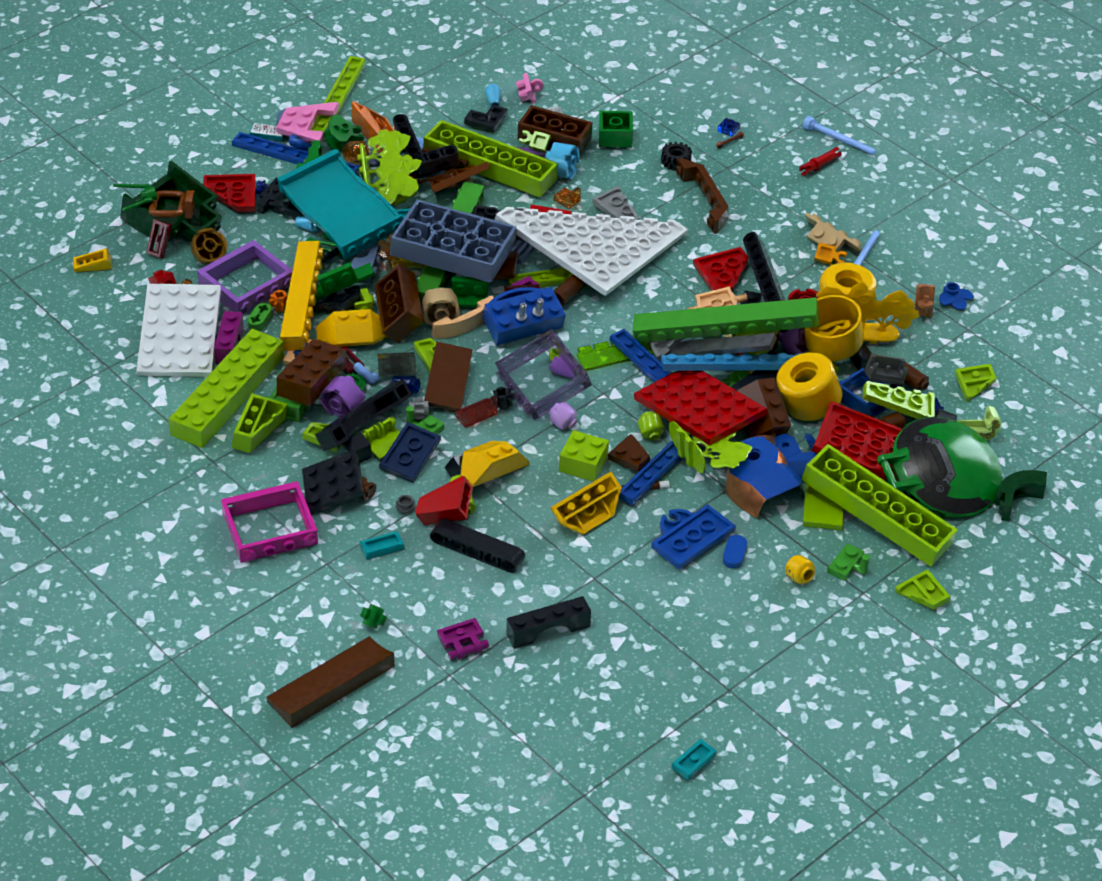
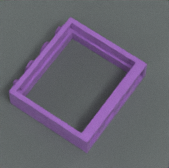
(235, 260)

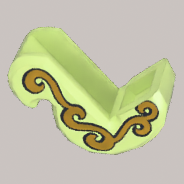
(988, 426)

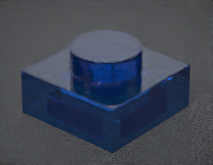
(728, 127)

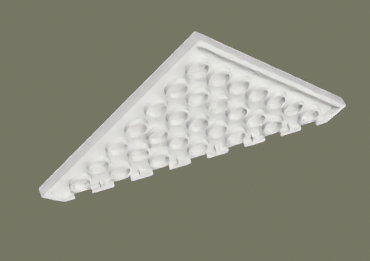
(596, 247)

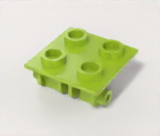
(382, 436)

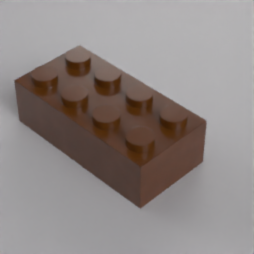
(559, 126)
(399, 303)
(311, 372)

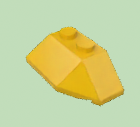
(351, 328)
(490, 461)
(589, 505)

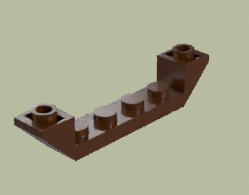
(694, 171)

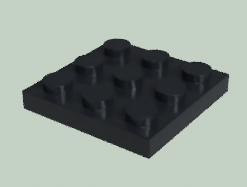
(333, 481)

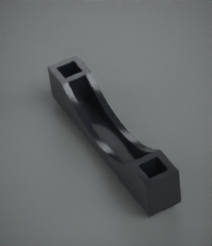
(350, 422)

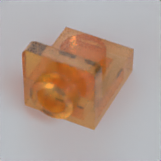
(567, 197)

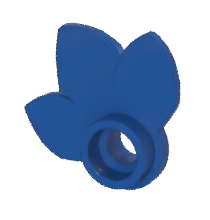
(955, 296)

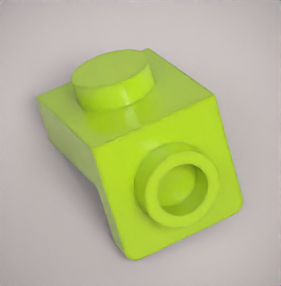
(367, 300)

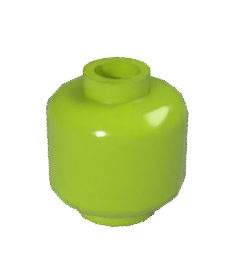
(651, 425)

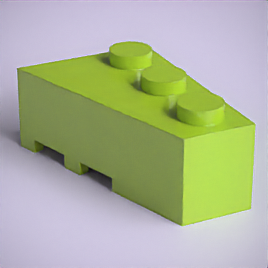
(257, 422)

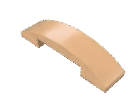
(449, 328)

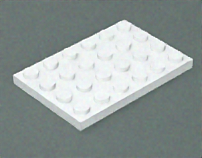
(179, 330)

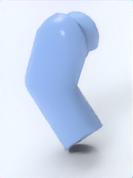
(369, 377)

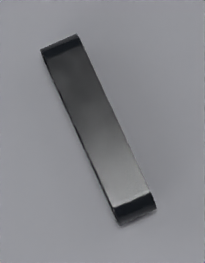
(477, 545)

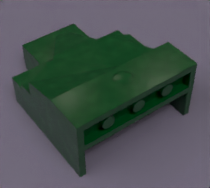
(175, 180)

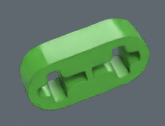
(256, 316)

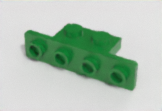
(342, 277)

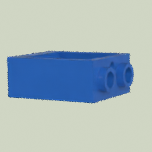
(853, 401)

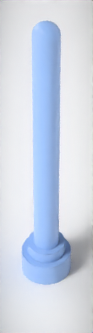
(810, 123)
(867, 247)

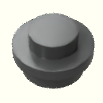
(405, 504)

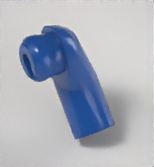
(298, 143)

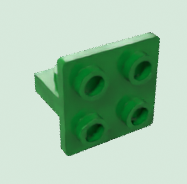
(469, 291)

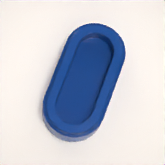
(734, 551)

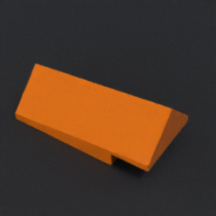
(370, 121)

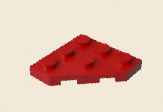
(233, 190)
(722, 268)

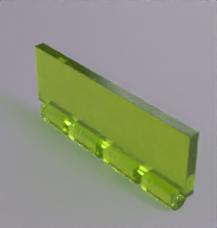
(603, 355)

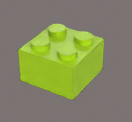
(583, 455)

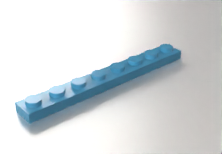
(723, 362)

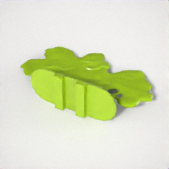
(393, 167)
(730, 452)

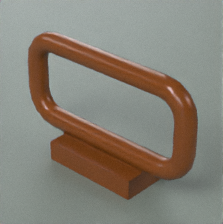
(185, 205)

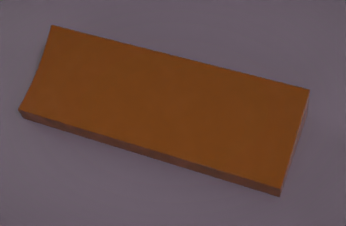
(331, 681)

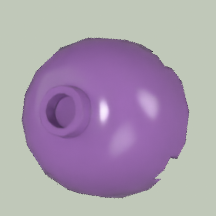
(793, 341)

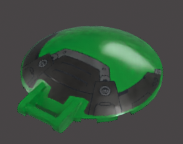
(944, 467)

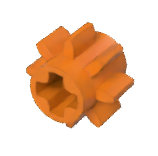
(278, 300)

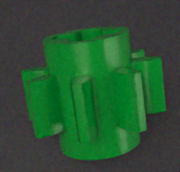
(373, 616)

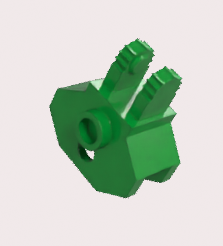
(341, 132)

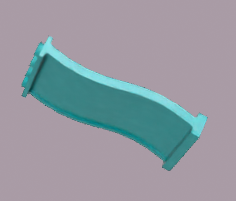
(340, 203)

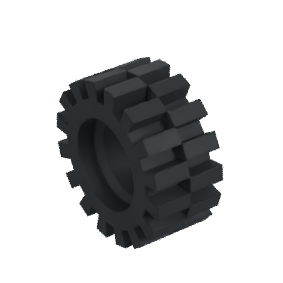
(672, 152)

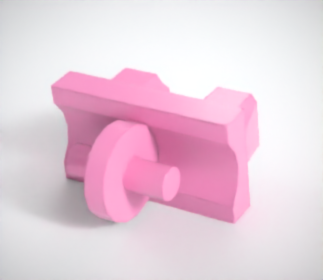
(527, 88)

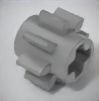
(420, 408)

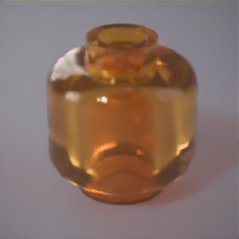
(352, 150)

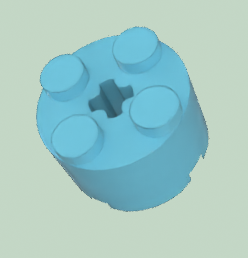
(566, 157)

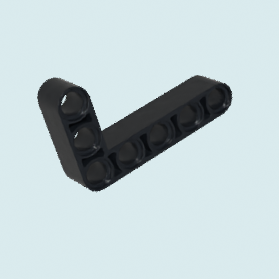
(432, 161)

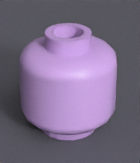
(563, 416)

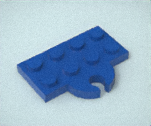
(690, 534)

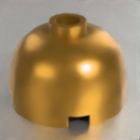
(208, 245)

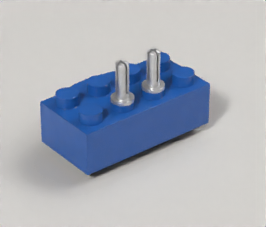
(523, 314)

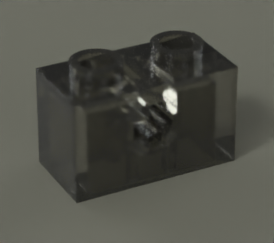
(396, 364)

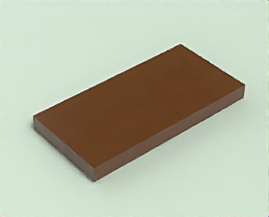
(448, 376)

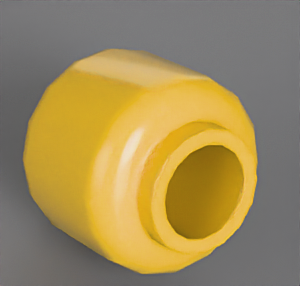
(800, 569)

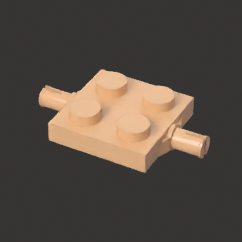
(717, 298)

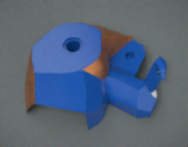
(768, 470)

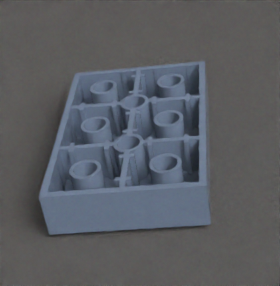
(453, 240)

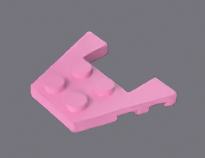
(301, 119)

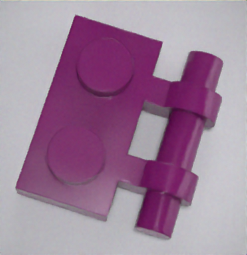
(462, 633)

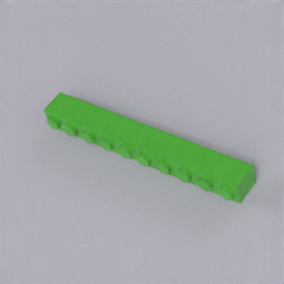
(467, 197)
(726, 320)

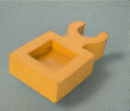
(826, 254)

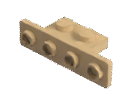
(827, 234)

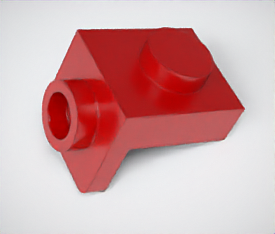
(162, 277)

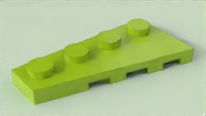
(906, 402)

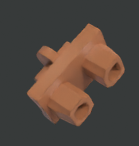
(924, 299)

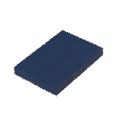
(410, 452)

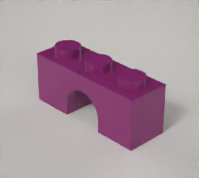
(228, 335)

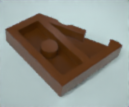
(630, 454)

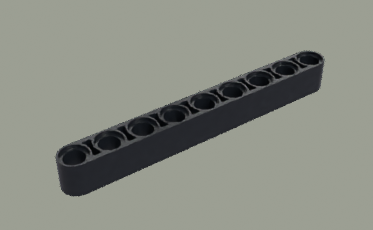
(763, 269)

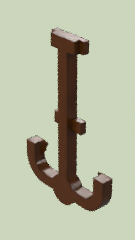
(449, 173)

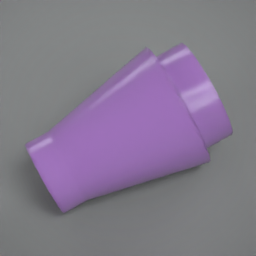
(559, 367)

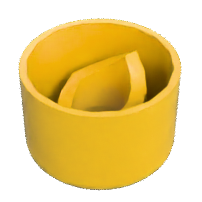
(845, 276)
(839, 328)
(811, 398)

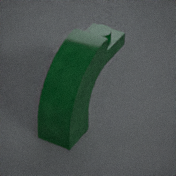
(1017, 485)

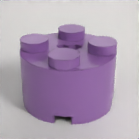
(341, 395)

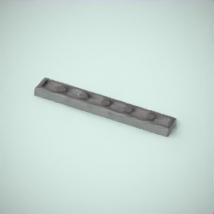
(726, 345)

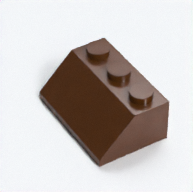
(768, 395)

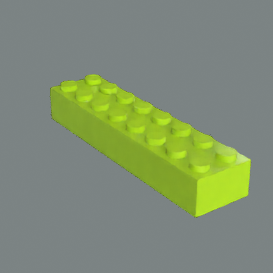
(505, 162)
(226, 388)
(879, 505)

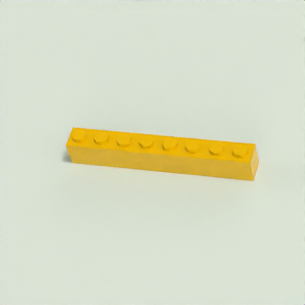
(301, 295)

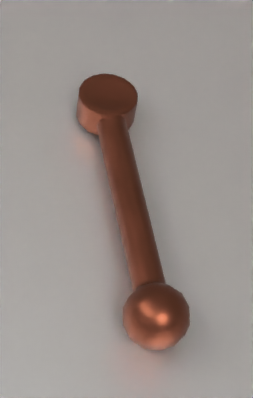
(739, 135)

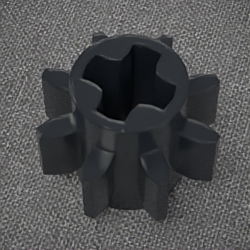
(504, 397)

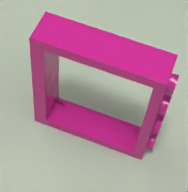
(265, 499)

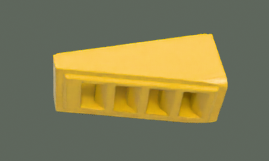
(93, 261)

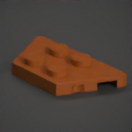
(463, 175)

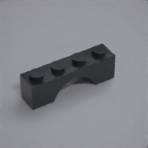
(525, 627)

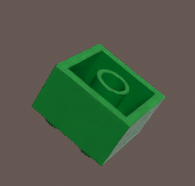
(615, 129)

